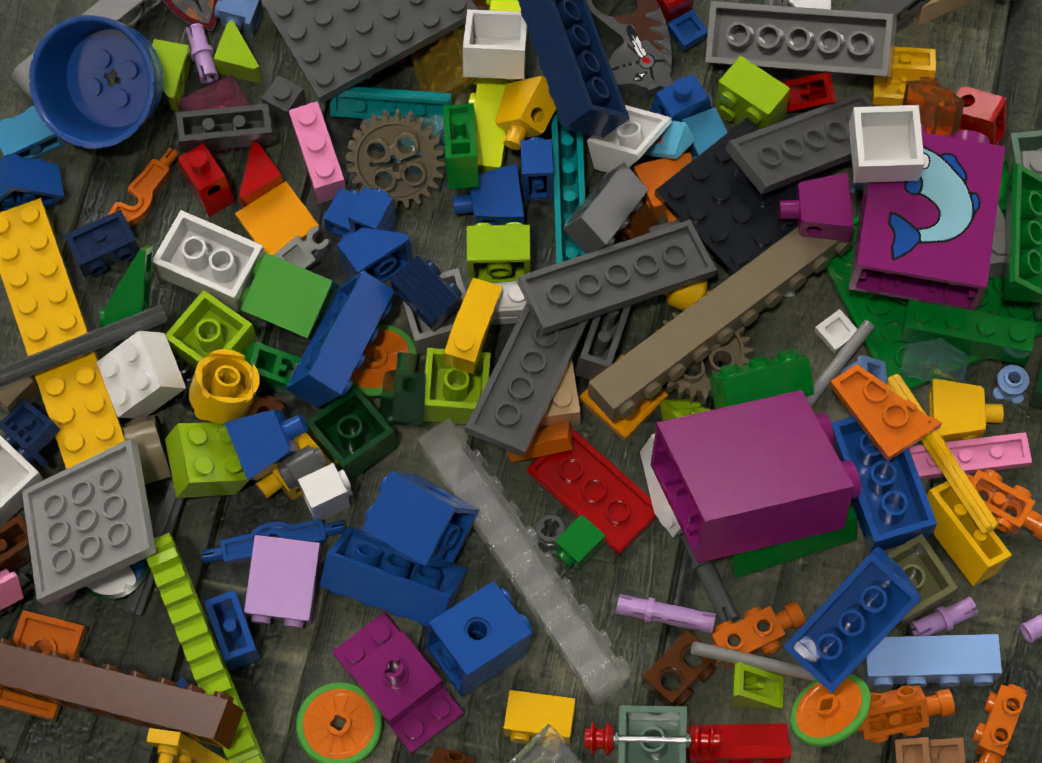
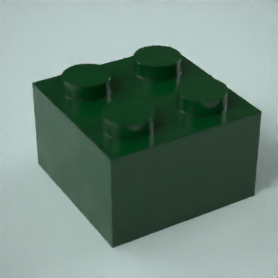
(352, 433)

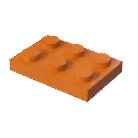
(47, 635)

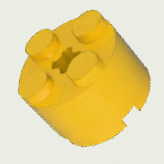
(223, 386)

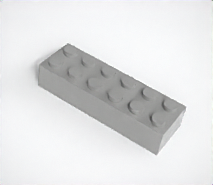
(802, 38)

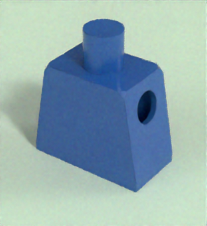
(681, 99)
(496, 198)
(265, 440)

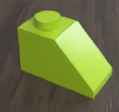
(176, 66)

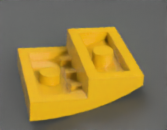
(908, 65)

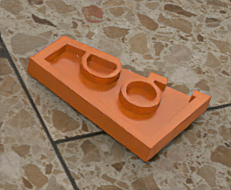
(881, 413)

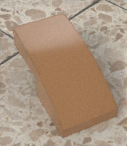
(930, 751)

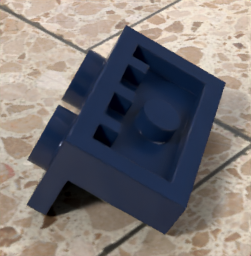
(102, 244)
(28, 431)

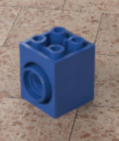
(419, 520)
(478, 638)

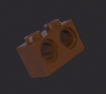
(672, 665)

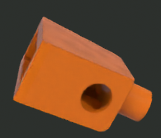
(656, 173)

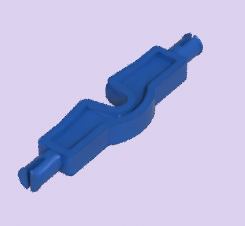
(241, 547)

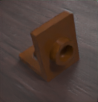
(638, 224)

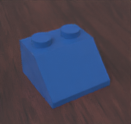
(375, 252)

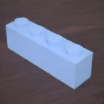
(934, 660)

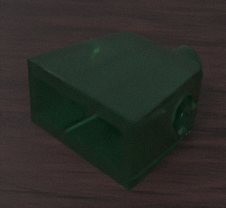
(402, 406)

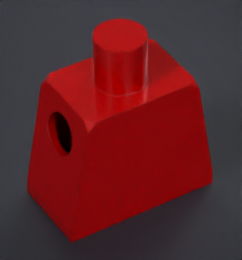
(984, 113)
(203, 173)

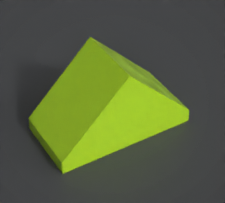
(235, 57)
(756, 688)

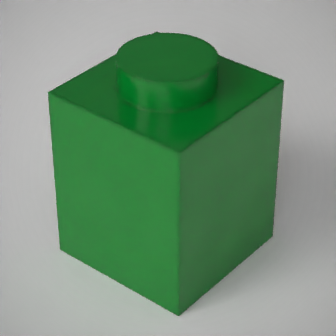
(579, 543)

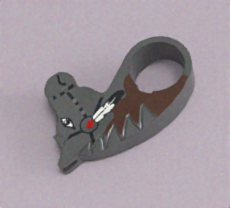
(643, 48)

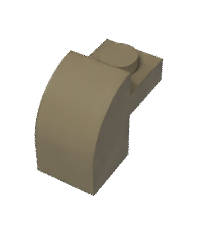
(152, 453)

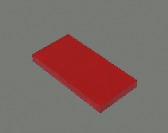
(598, 490)

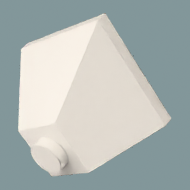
(627, 141)

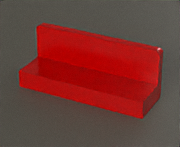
(747, 744)

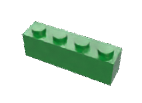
(970, 331)
(770, 556)

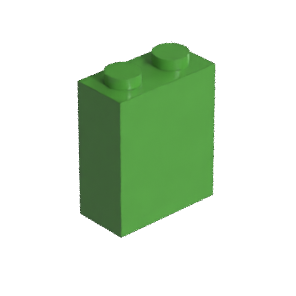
(288, 295)

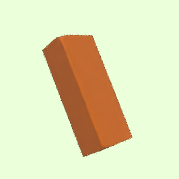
(547, 441)

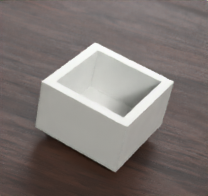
(495, 44)
(886, 143)
(141, 374)
(15, 476)

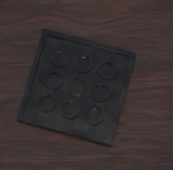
(726, 206)

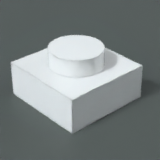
(835, 331)

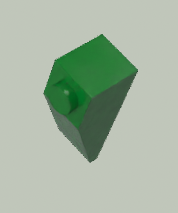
(460, 146)
(133, 290)
(273, 366)

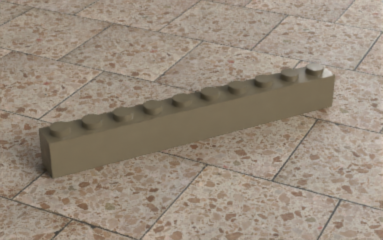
(711, 322)

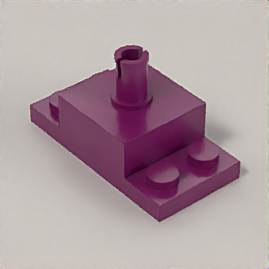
(398, 683)

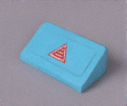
(672, 141)

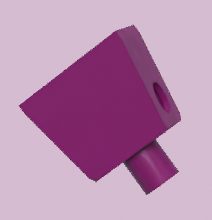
(821, 208)

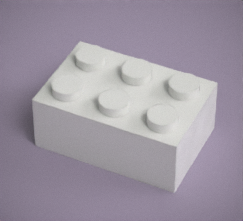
(207, 259)

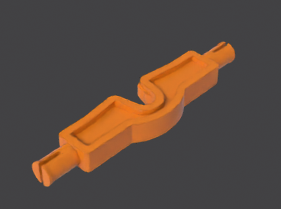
(146, 187)

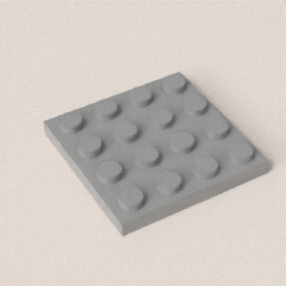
(88, 522)

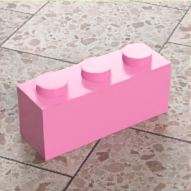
(317, 151)

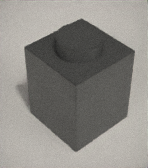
(281, 98)

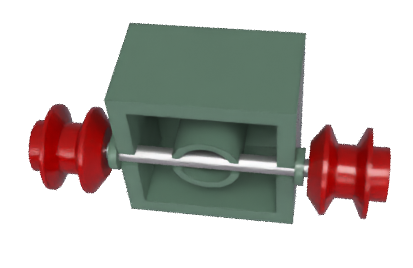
(653, 736)

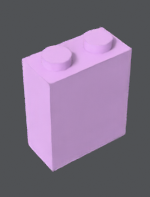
(282, 581)

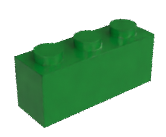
(762, 379)

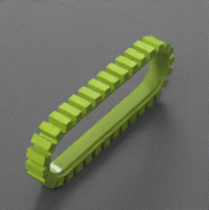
(199, 641)

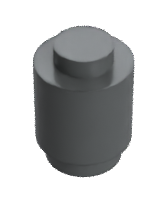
(300, 464)

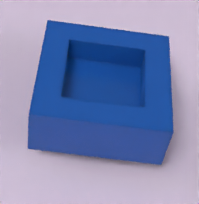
(688, 30)

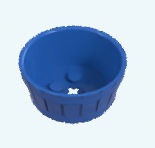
(72, 85)

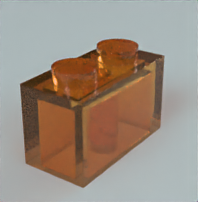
(938, 106)

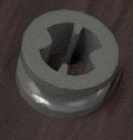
(540, 529)

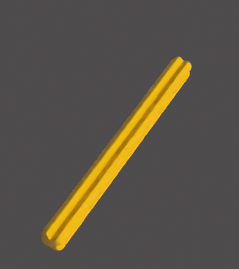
(950, 466)

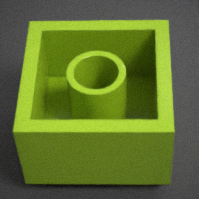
(752, 94)
(498, 252)
(208, 327)
(452, 391)
(204, 460)

